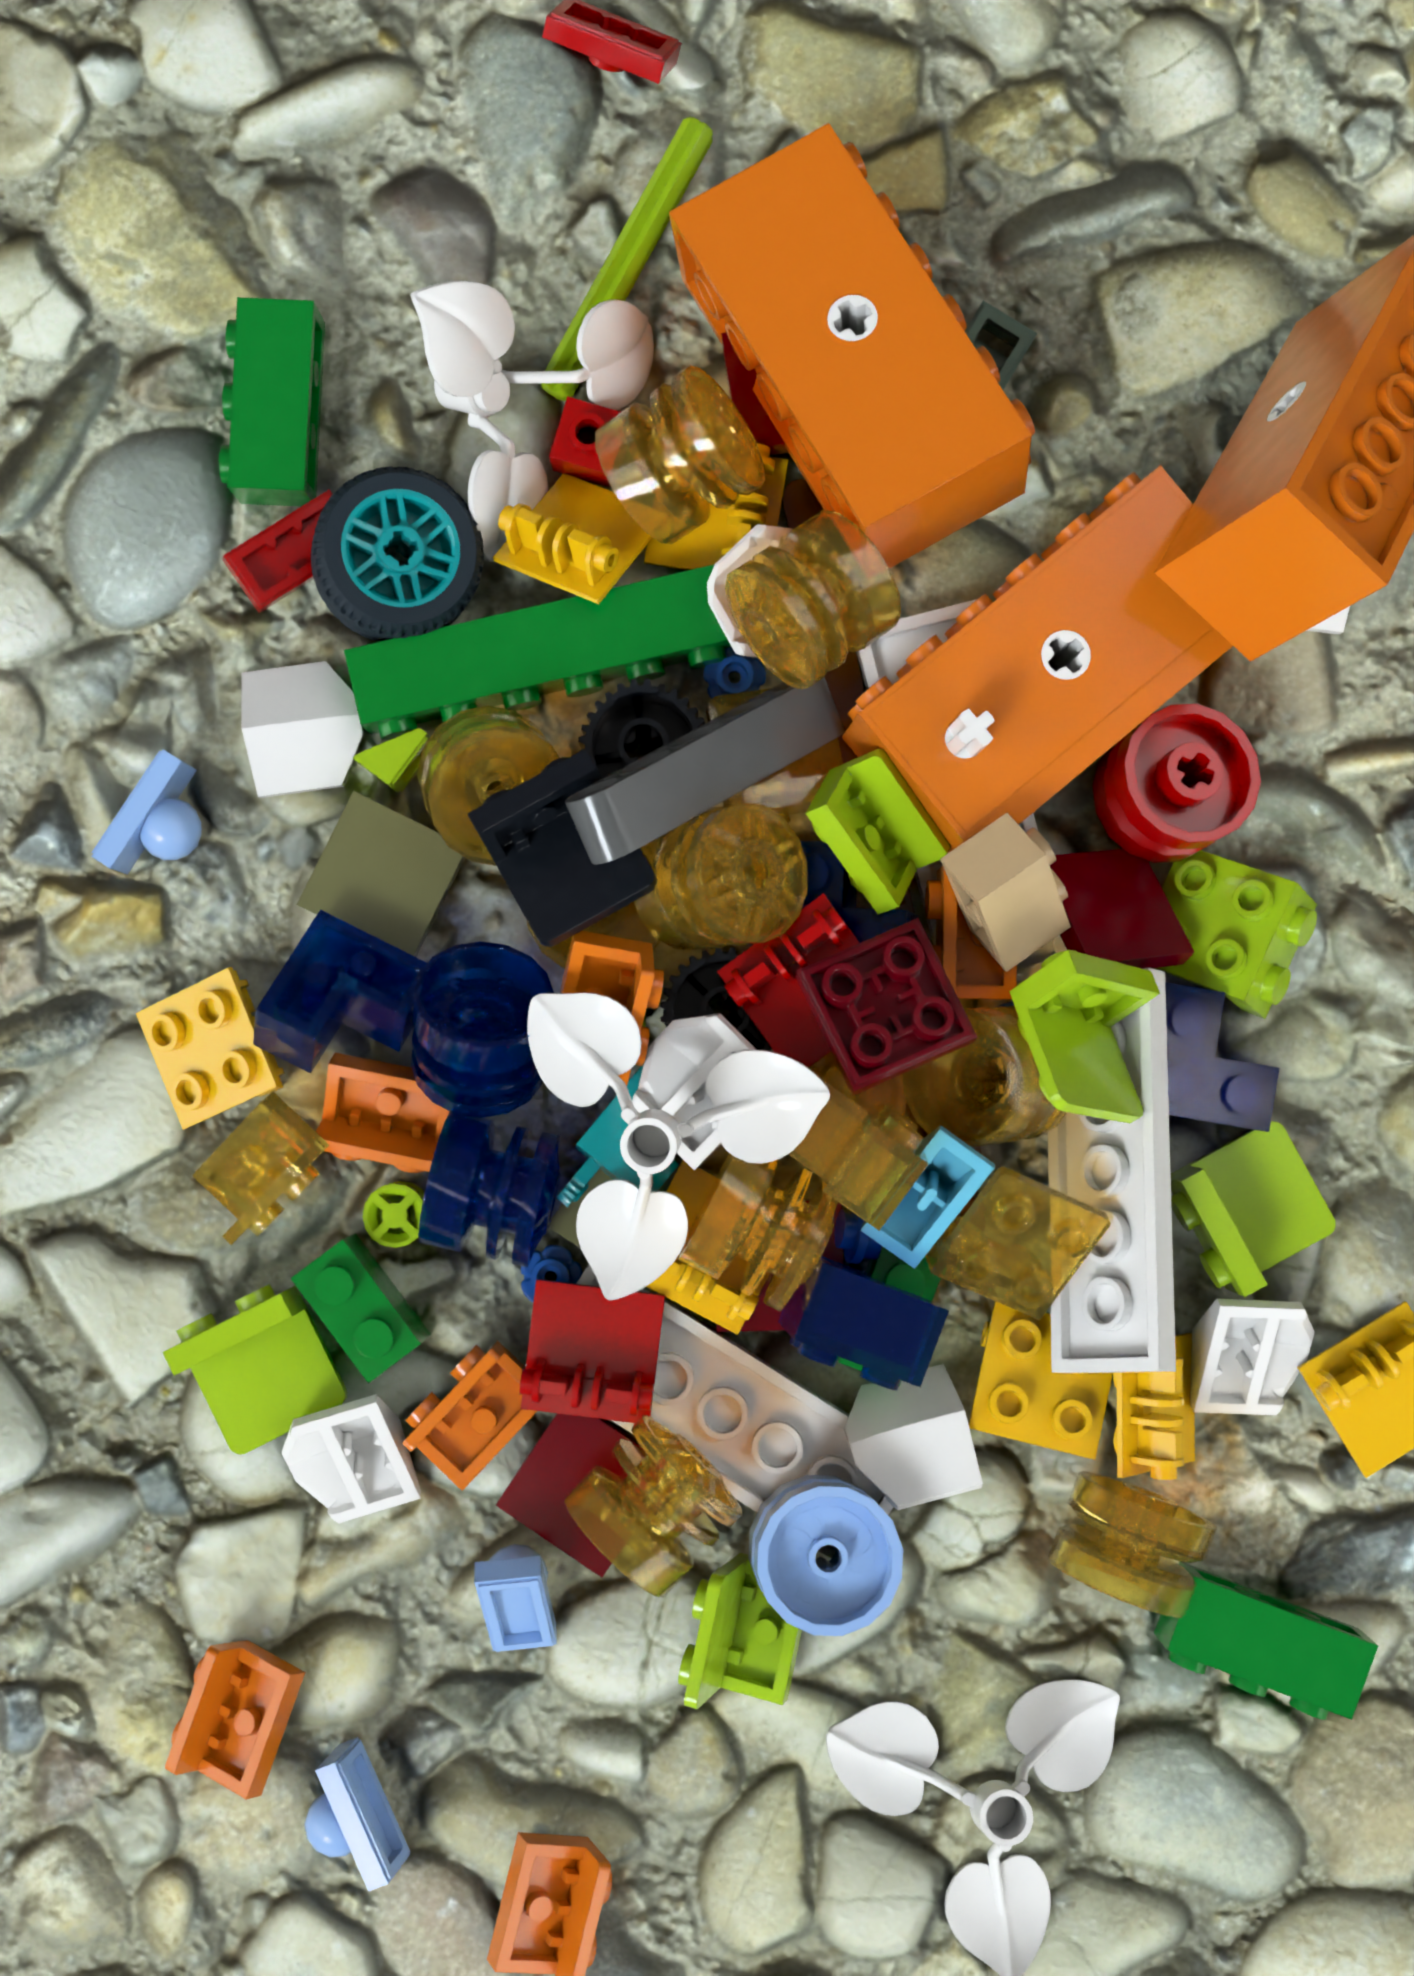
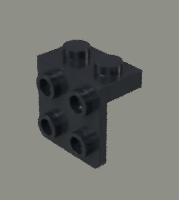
(545, 858)

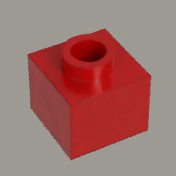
(571, 455)

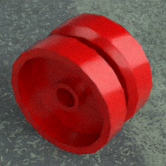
(1176, 783)

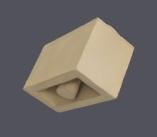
(1008, 890)

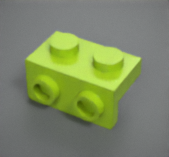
(875, 827)

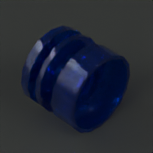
(473, 1028)
(489, 1188)

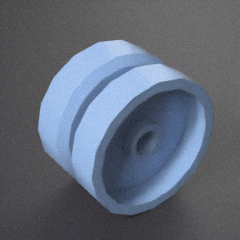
(820, 1593)

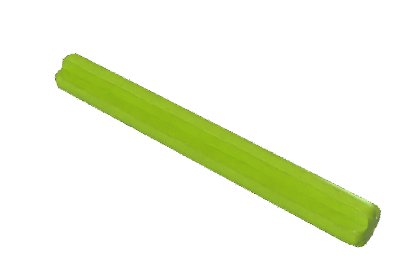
(636, 239)

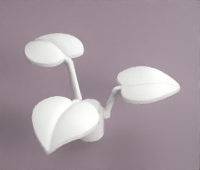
(464, 336)
(760, 1105)
(1067, 1738)

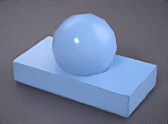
(152, 818)
(516, 1599)
(356, 1816)

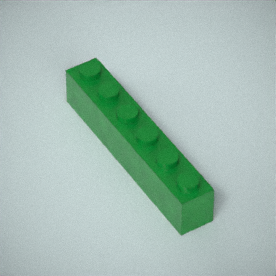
(536, 653)

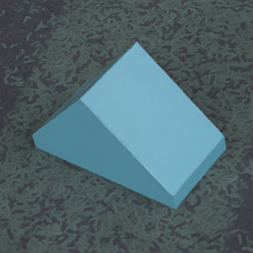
(934, 1199)

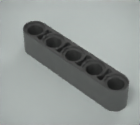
(702, 769)

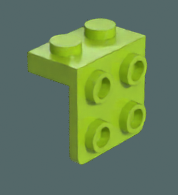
(1240, 928)
(1068, 1023)
(1250, 1207)
(259, 1367)
(738, 1641)

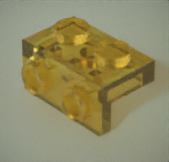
(260, 1162)

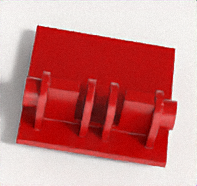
(766, 983)
(591, 1352)

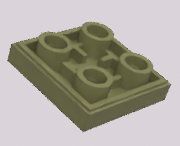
(382, 874)

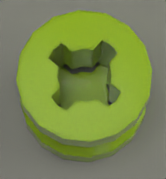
(389, 1222)

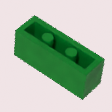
(273, 401)
(1269, 1646)

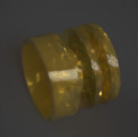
(679, 455)
(813, 598)
(725, 879)
(975, 1094)
(761, 1225)
(642, 1516)

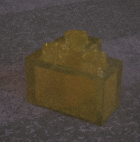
(862, 1153)

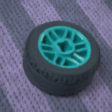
(423, 523)

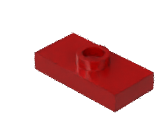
(612, 40)
(277, 557)

